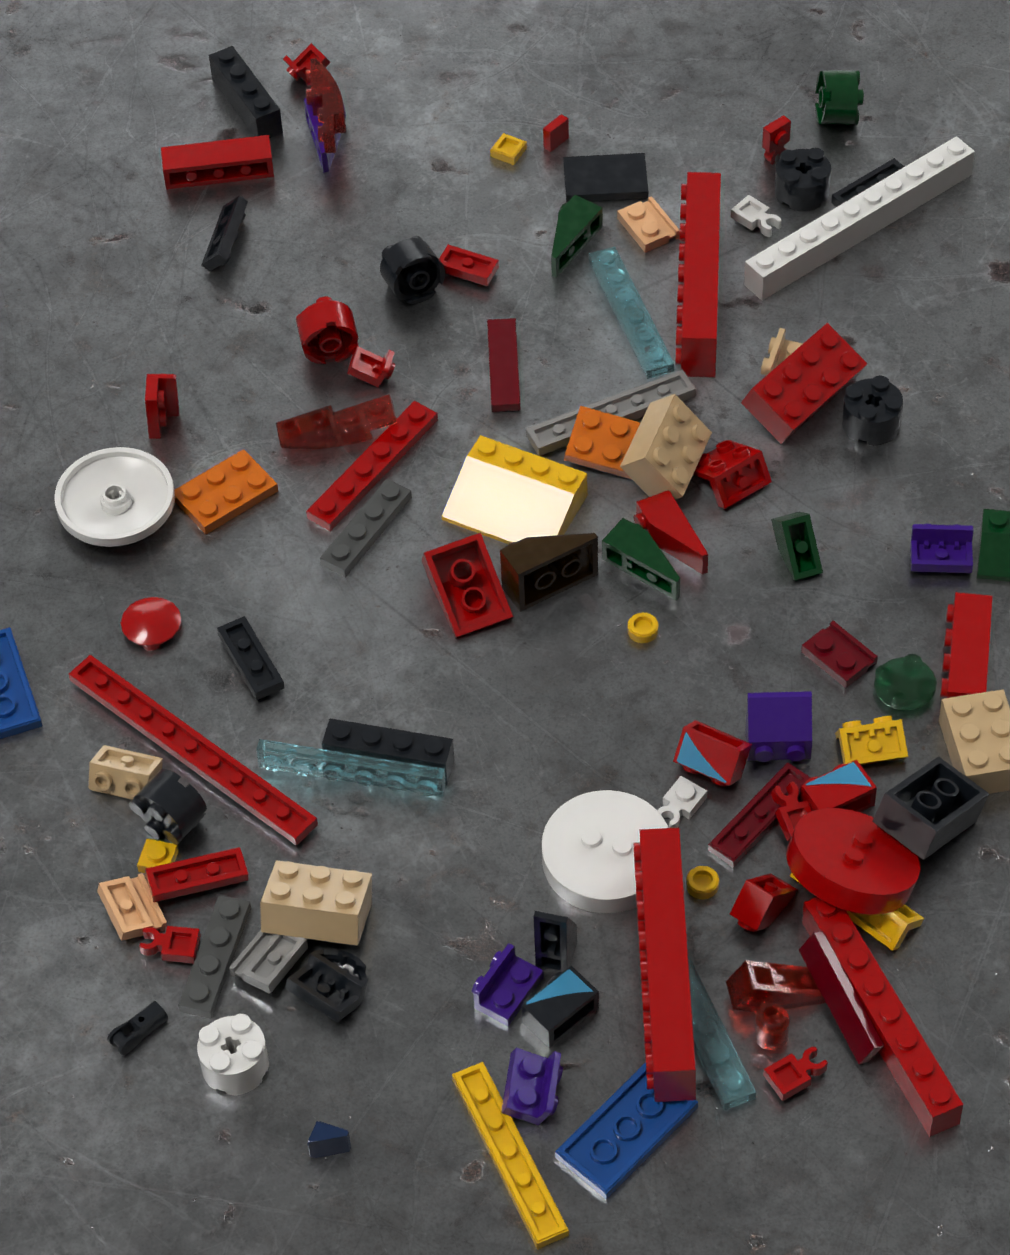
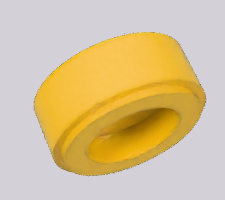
(642, 627)
(702, 882)

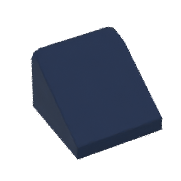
(328, 1140)

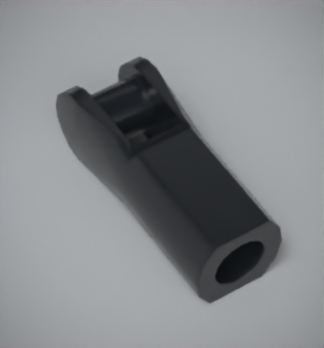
(141, 1025)

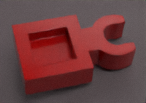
(775, 137)
(790, 810)
(176, 945)
(792, 1075)

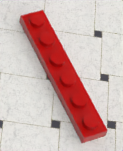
(371, 466)

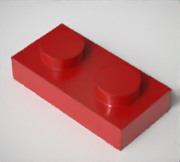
(469, 265)

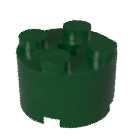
(838, 97)

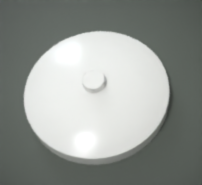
(114, 496)

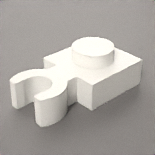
(754, 214)
(682, 800)

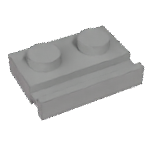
(268, 959)

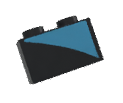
(559, 1006)

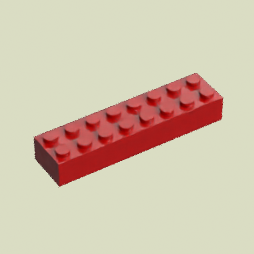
(699, 274)
(664, 965)

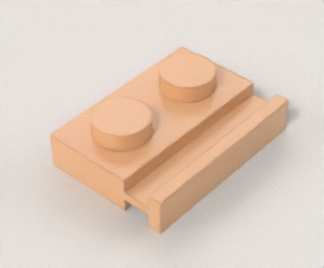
(648, 224)
(131, 906)

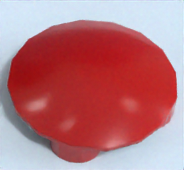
(151, 622)

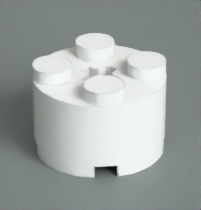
(233, 1054)

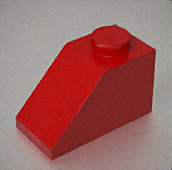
(761, 901)

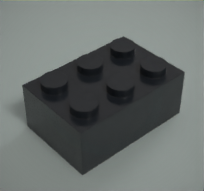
(930, 807)

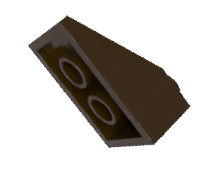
(547, 566)

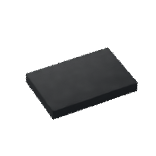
(606, 177)

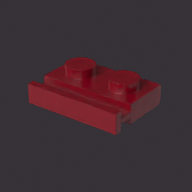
(839, 654)

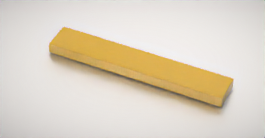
(510, 1156)

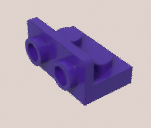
(505, 985)
(531, 1086)

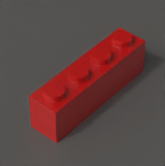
(217, 162)
(968, 645)

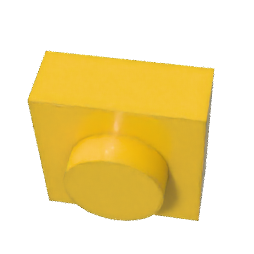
(156, 854)

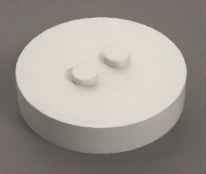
(592, 849)

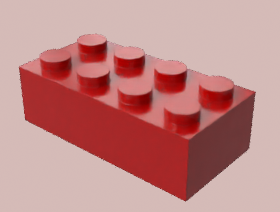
(804, 383)

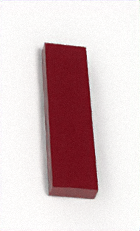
(503, 365)
(754, 819)
(841, 997)

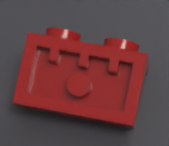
(160, 402)

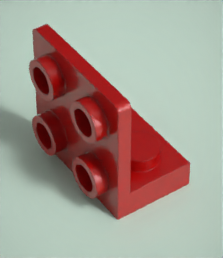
(733, 471)

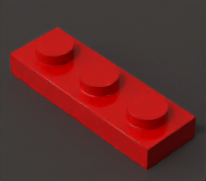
(196, 874)

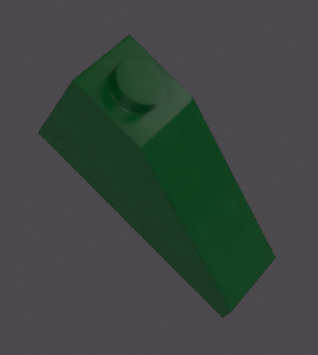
(576, 226)
(637, 554)

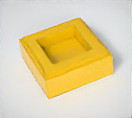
(508, 149)

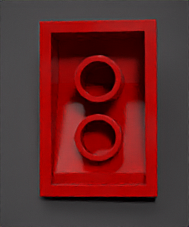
(466, 585)

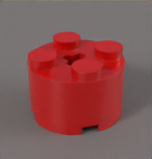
(327, 331)

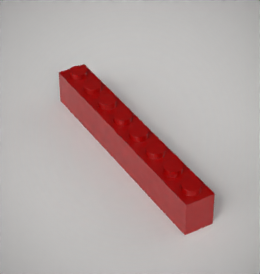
(904, 1047)

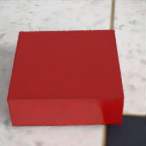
(556, 133)

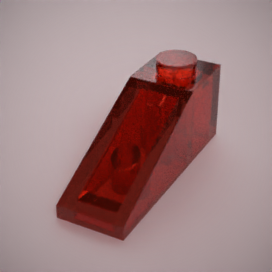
(765, 983)

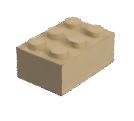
(666, 448)
(979, 737)
(316, 902)

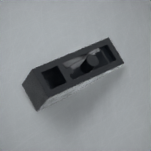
(554, 941)

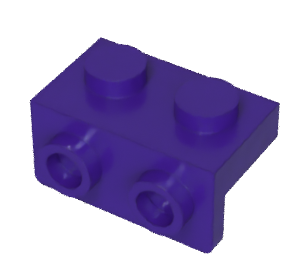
(941, 548)

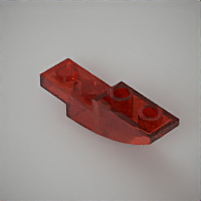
(326, 104)
(332, 429)

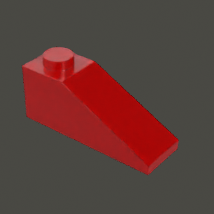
(671, 530)

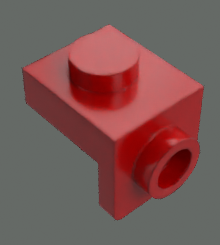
(298, 67)
(370, 366)

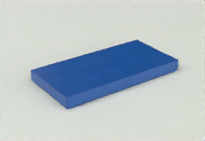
(17, 702)
(622, 1134)

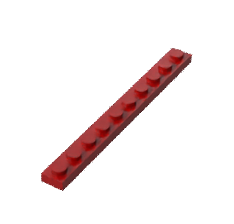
(194, 750)

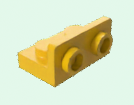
(872, 742)

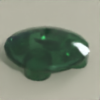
(905, 683)

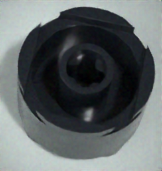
(802, 178)
(412, 270)
(872, 411)
(168, 806)

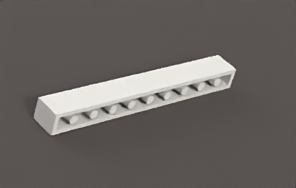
(858, 218)

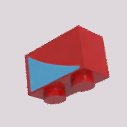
(712, 753)
(842, 788)

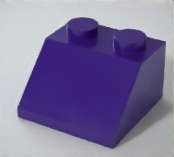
(779, 725)

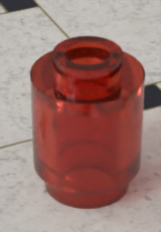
(772, 1027)

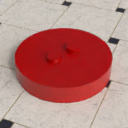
(851, 862)

